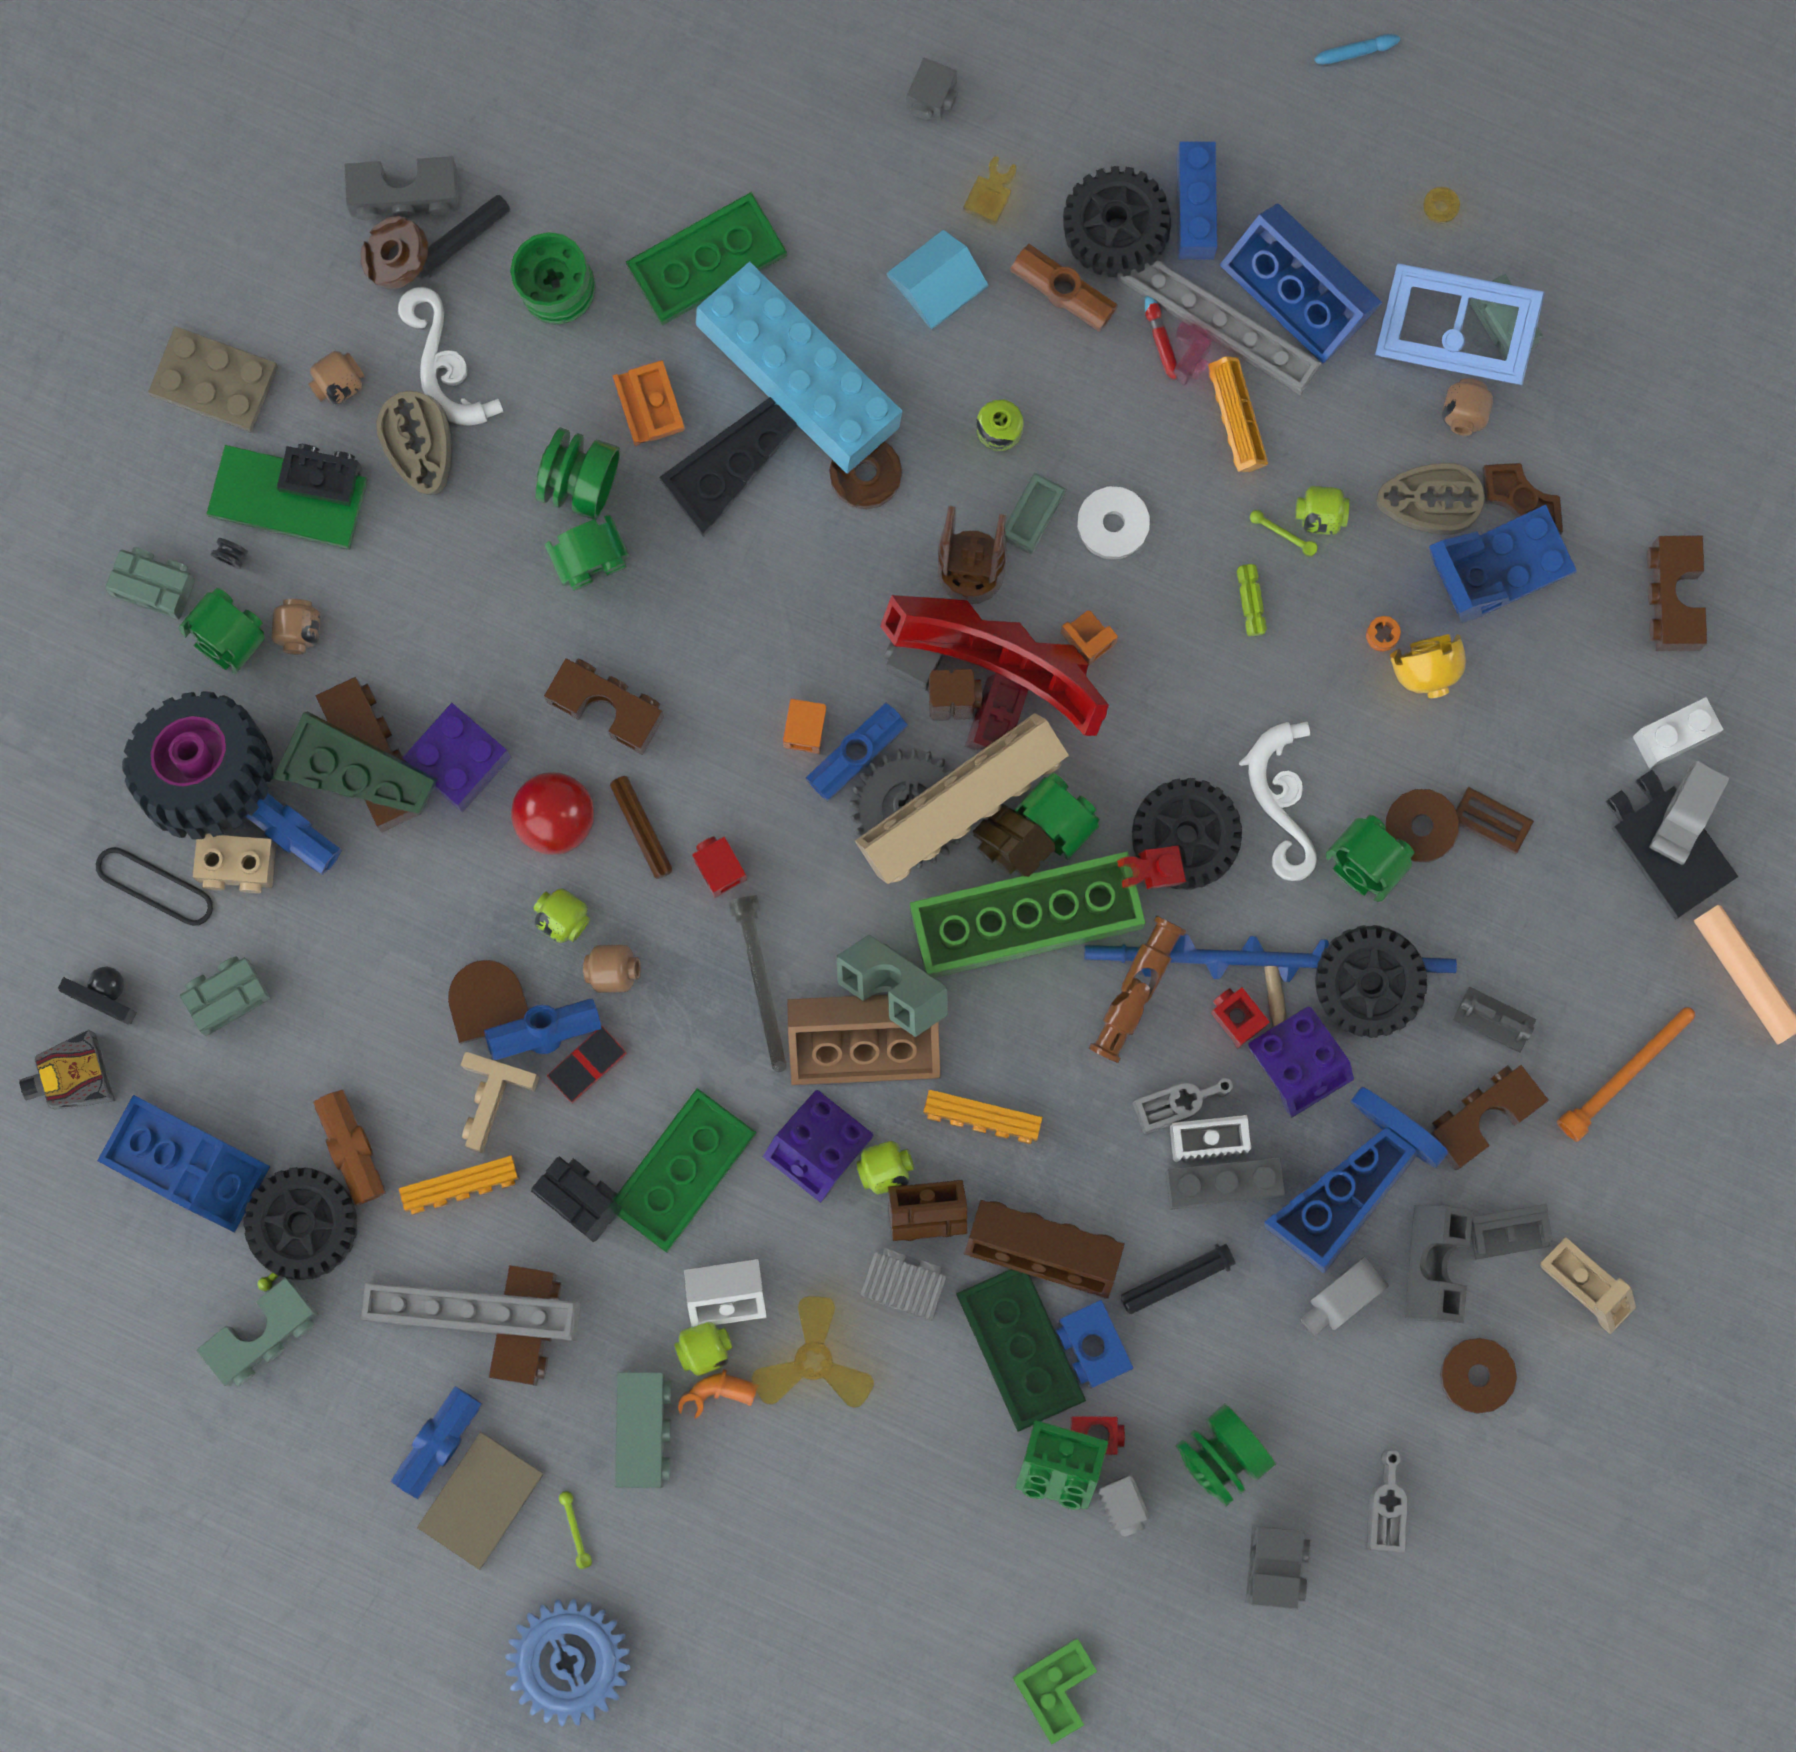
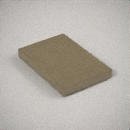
(480, 1500)

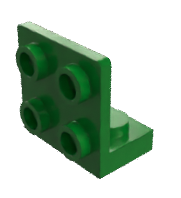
(1061, 1465)

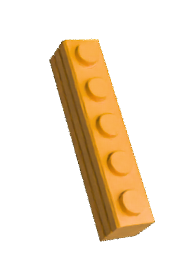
(1237, 414)
(982, 1116)
(459, 1185)

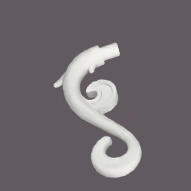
(432, 361)
(1257, 759)

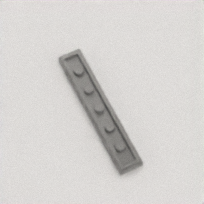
(1224, 325)
(470, 1311)

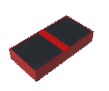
(587, 1064)

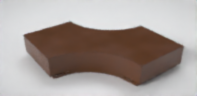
(1509, 488)

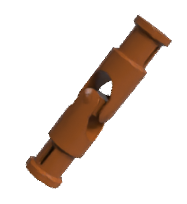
(1128, 1006)

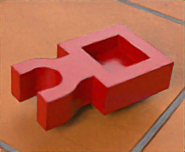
(1156, 866)

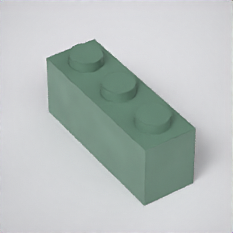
(642, 1430)

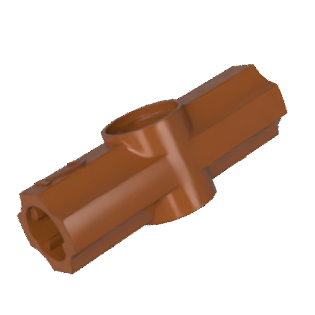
(1045, 273)
(349, 1147)

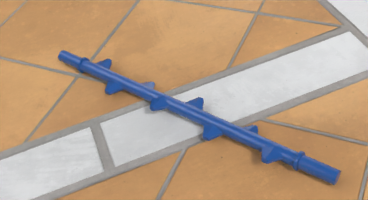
(1250, 955)

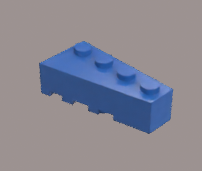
(1336, 1206)

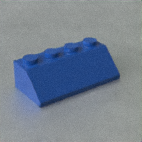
(1300, 282)

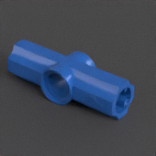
(873, 734)
(295, 834)
(542, 1029)
(436, 1442)

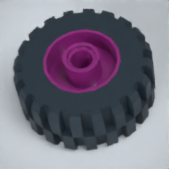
(197, 765)

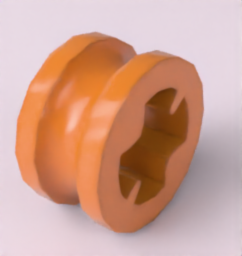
(1372, 632)

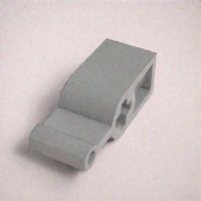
(1689, 811)
(1174, 1113)
(1380, 1519)

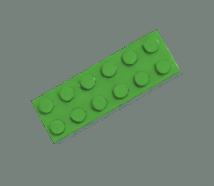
(1026, 916)

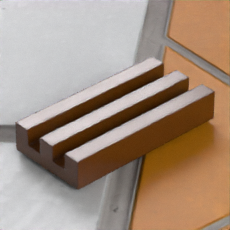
(1487, 834)

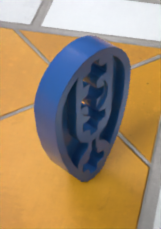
(1388, 1116)

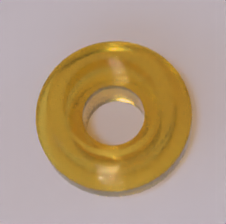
(1445, 195)

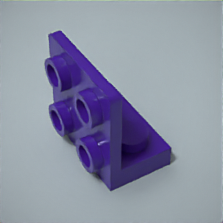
(1302, 1061)
(817, 1145)

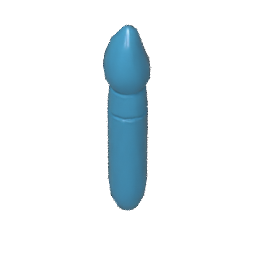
(1357, 49)

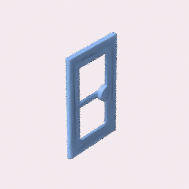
(1450, 358)

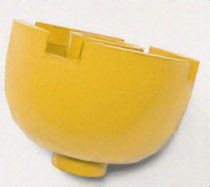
(1430, 665)

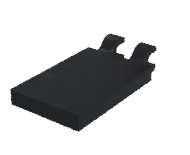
(1676, 884)

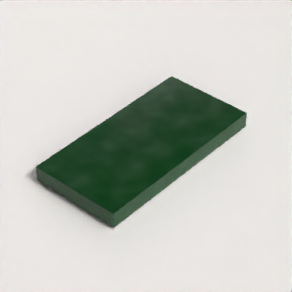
(1020, 1348)

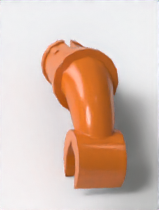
(718, 1385)

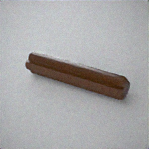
(641, 827)

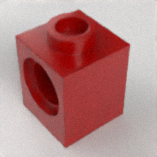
(718, 865)
(1116, 1432)

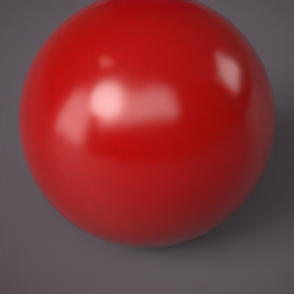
(552, 813)

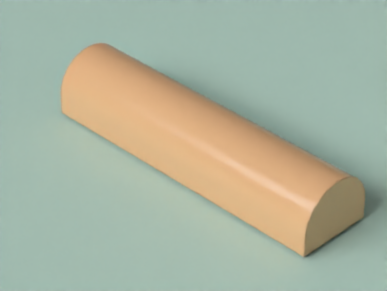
(1747, 973)

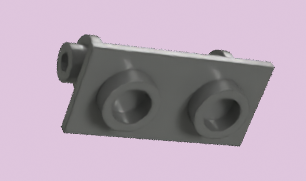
(1495, 1019)

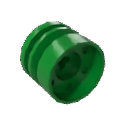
(544, 260)
(571, 471)
(1225, 1455)

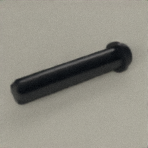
(464, 233)
(1178, 1279)

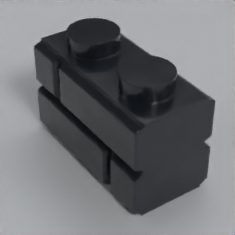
(576, 1198)

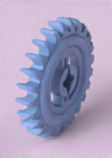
(584, 1696)

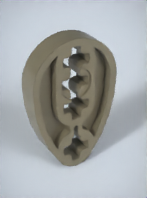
(434, 428)
(1437, 478)

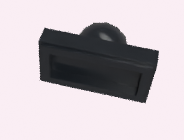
(102, 989)

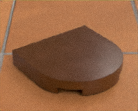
(484, 997)

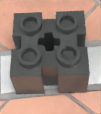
(1276, 1567)

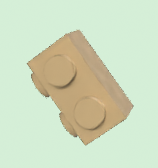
(234, 861)

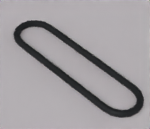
(161, 872)

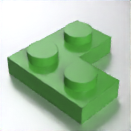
(1045, 1687)

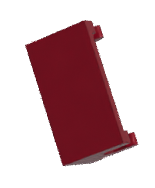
(998, 713)

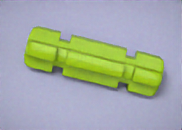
(1251, 600)

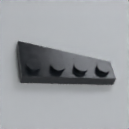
(725, 465)

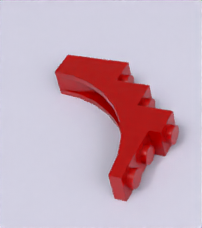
(1004, 647)

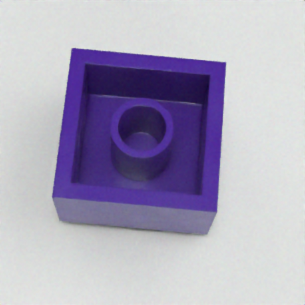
(458, 756)

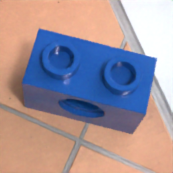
(1094, 1321)

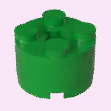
(587, 552)
(223, 630)
(1060, 815)
(1370, 857)

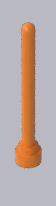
(1576, 1122)

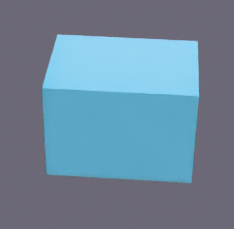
(938, 278)

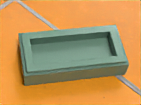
(1033, 513)

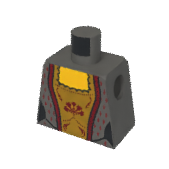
(70, 1074)

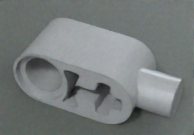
(1344, 1297)

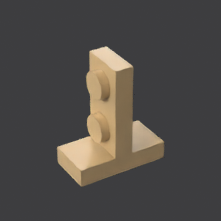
(490, 1095)
(1590, 1284)

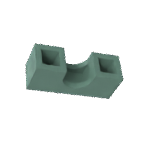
(913, 995)
(286, 1315)

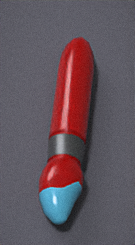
(1160, 335)

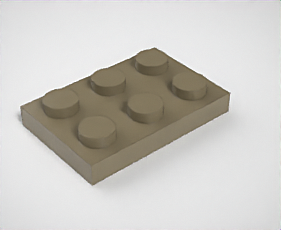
(213, 379)

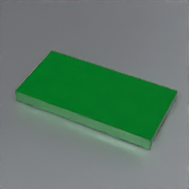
(704, 256)
(249, 496)
(682, 1170)

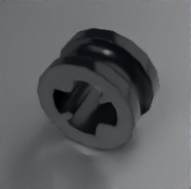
(229, 553)

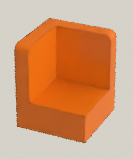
(1089, 636)
(804, 726)

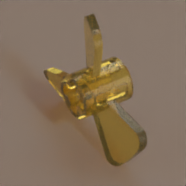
(779, 1379)

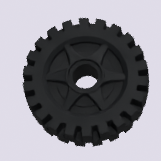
(1117, 246)
(1204, 810)
(1376, 1010)
(279, 1202)

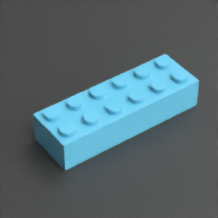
(798, 367)

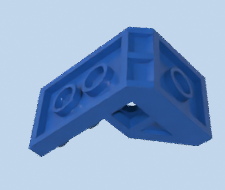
(1501, 563)
(183, 1163)

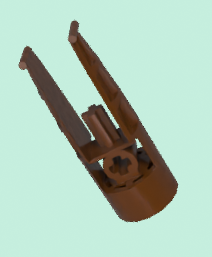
(972, 560)

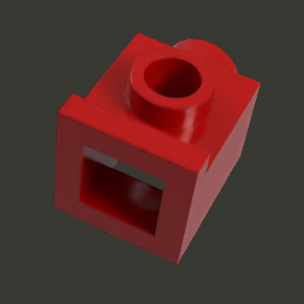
(1253, 1019)

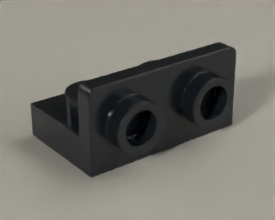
(318, 474)

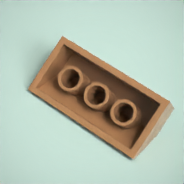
(856, 1043)

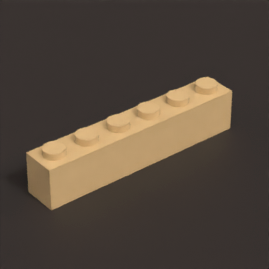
(962, 799)

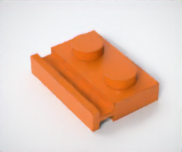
(648, 403)

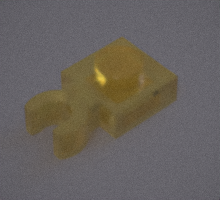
(988, 195)

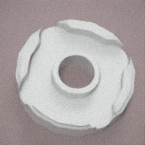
(1121, 503)

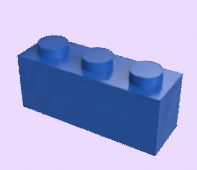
(1196, 201)

